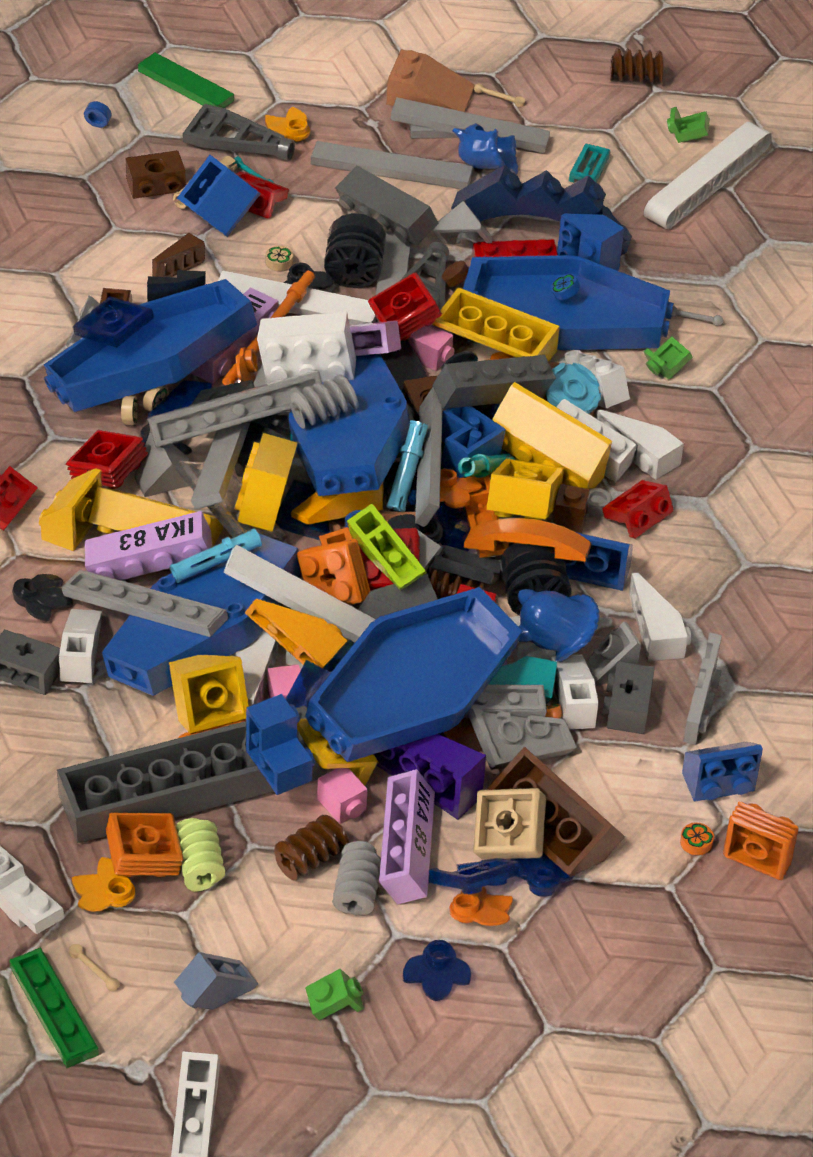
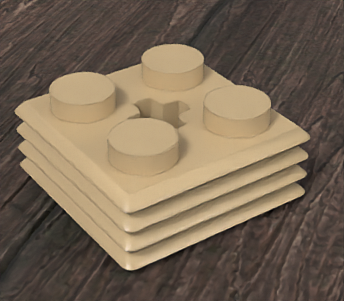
(496, 810)

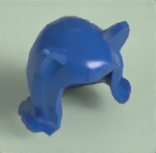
(486, 149)
(557, 621)

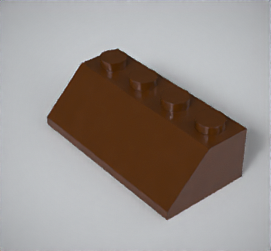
(573, 830)

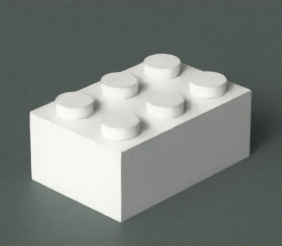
(307, 344)

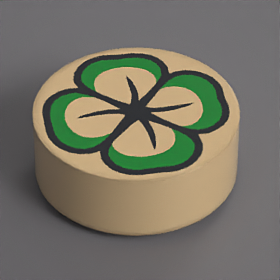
(279, 258)
(154, 397)
(129, 410)

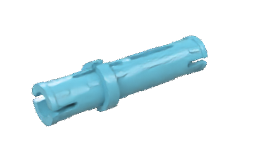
(410, 454)
(183, 569)

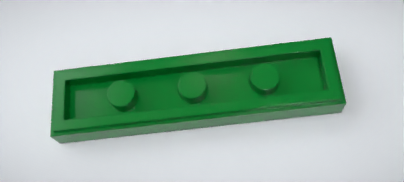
(185, 81)
(54, 1007)

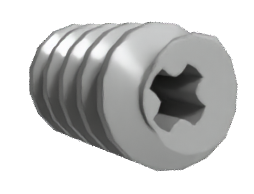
(322, 398)
(357, 879)

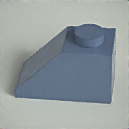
(213, 981)

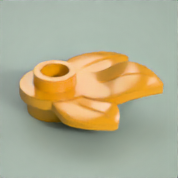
(292, 126)
(101, 889)

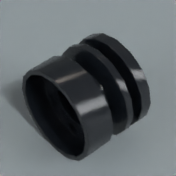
(355, 250)
(533, 569)

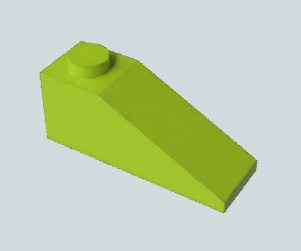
(384, 547)

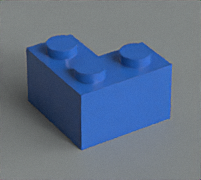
(468, 434)
(276, 746)

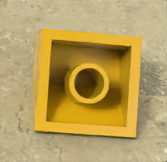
(68, 516)
(208, 691)

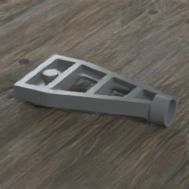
(209, 121)
(435, 267)

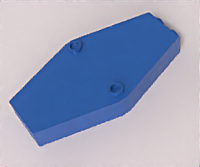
(604, 314)
(179, 339)
(359, 445)
(143, 648)
(413, 674)

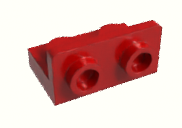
(269, 194)
(14, 494)
(640, 507)

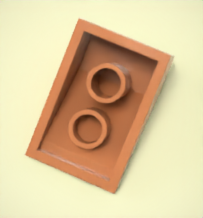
(427, 81)

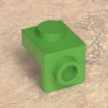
(688, 127)
(668, 358)
(334, 993)

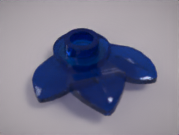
(541, 874)
(437, 974)

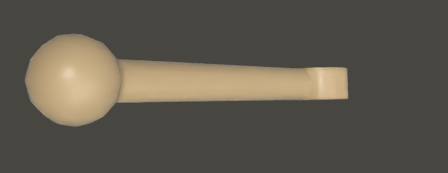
(519, 101)
(76, 951)

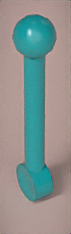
(239, 162)

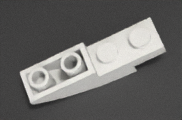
(24, 899)

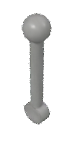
(717, 320)

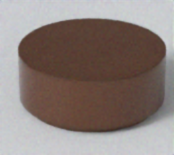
(455, 273)

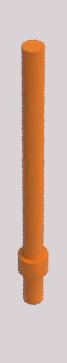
(294, 295)

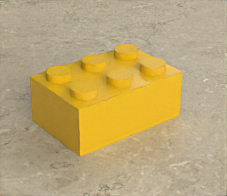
(265, 481)
(524, 489)

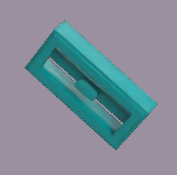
(575, 174)

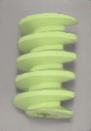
(201, 854)

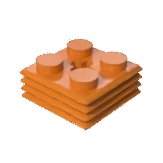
(336, 558)
(760, 840)
(144, 844)

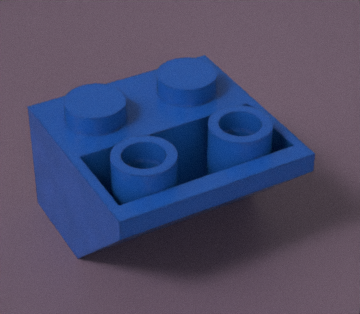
(218, 195)
(591, 238)
(722, 770)

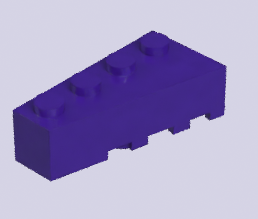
(447, 766)

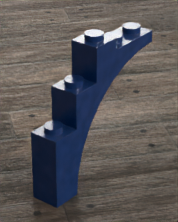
(541, 196)

